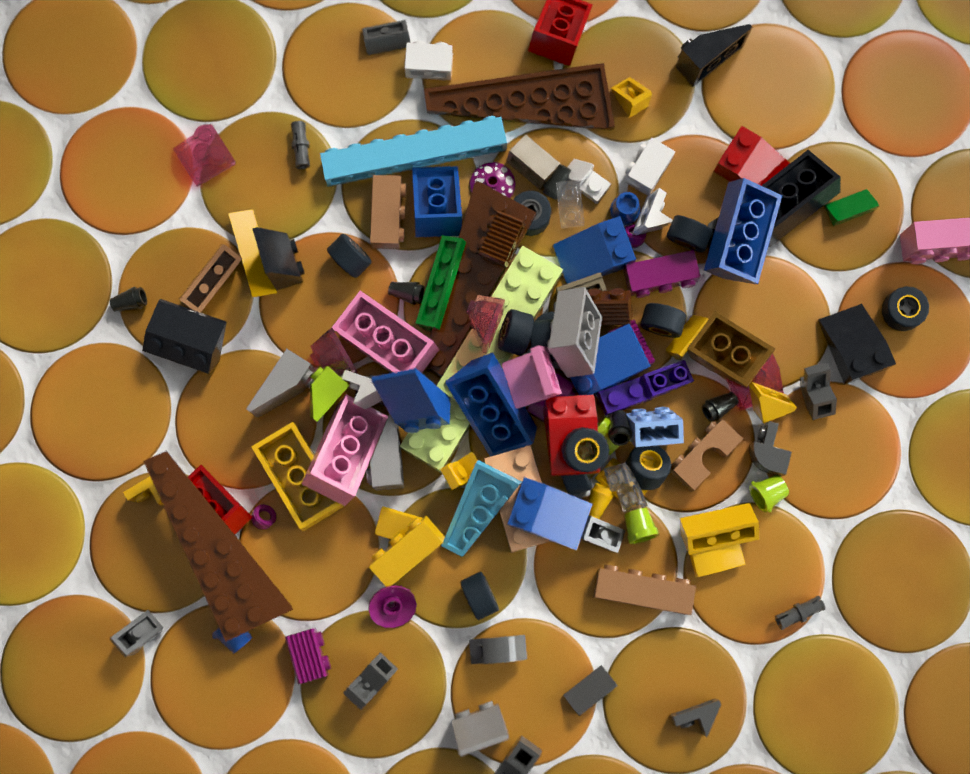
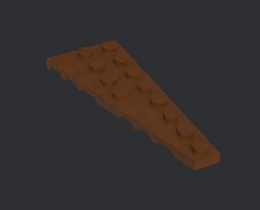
(552, 97)
(475, 274)
(227, 573)

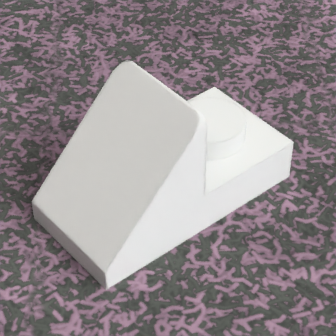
(591, 183)
(651, 216)
(367, 393)

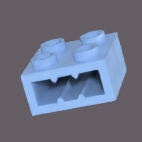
(655, 427)

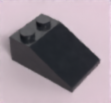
(709, 51)
(279, 257)
(856, 344)

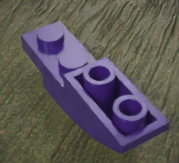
(645, 387)

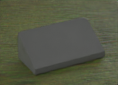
(386, 37)
(590, 690)

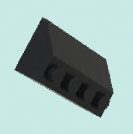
(804, 189)

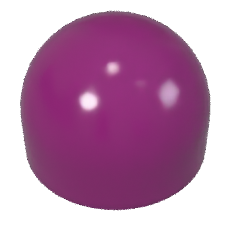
(635, 240)
(258, 522)

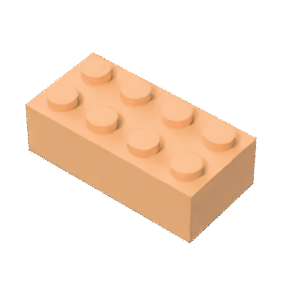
(518, 464)

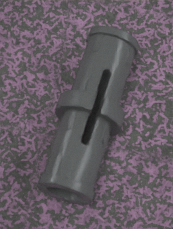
(300, 145)
(800, 612)

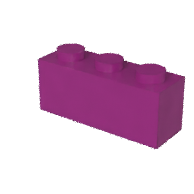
(662, 274)

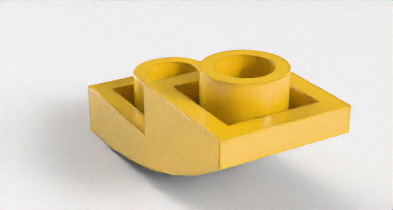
(717, 560)

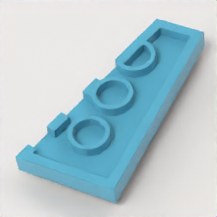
(481, 501)

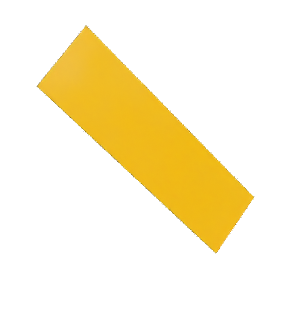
(242, 225)

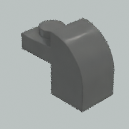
(817, 391)
(765, 456)
(498, 649)
(370, 681)
(520, 757)

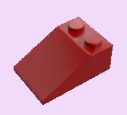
(560, 29)
(750, 158)
(560, 418)
(220, 499)

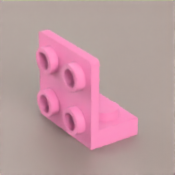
(531, 377)

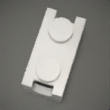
(428, 60)
(649, 167)

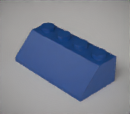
(743, 232)
(489, 407)

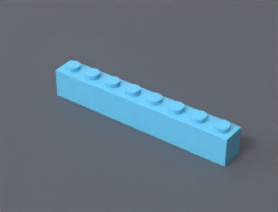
(413, 151)

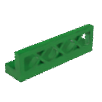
(440, 283)

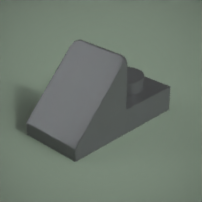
(602, 534)
(136, 634)
(704, 713)

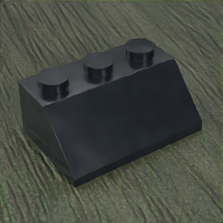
(184, 336)

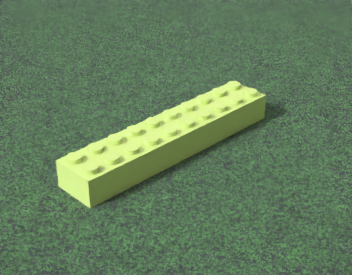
(523, 288)

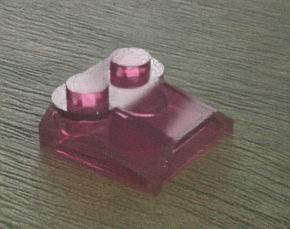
(204, 154)

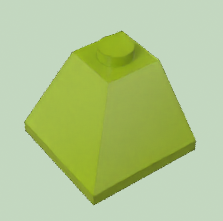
(324, 391)

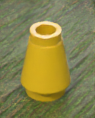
(600, 498)

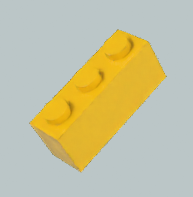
(719, 528)
(406, 551)

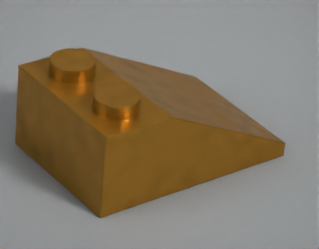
(729, 350)

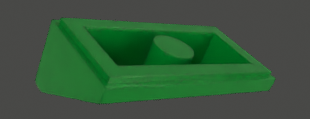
(851, 207)

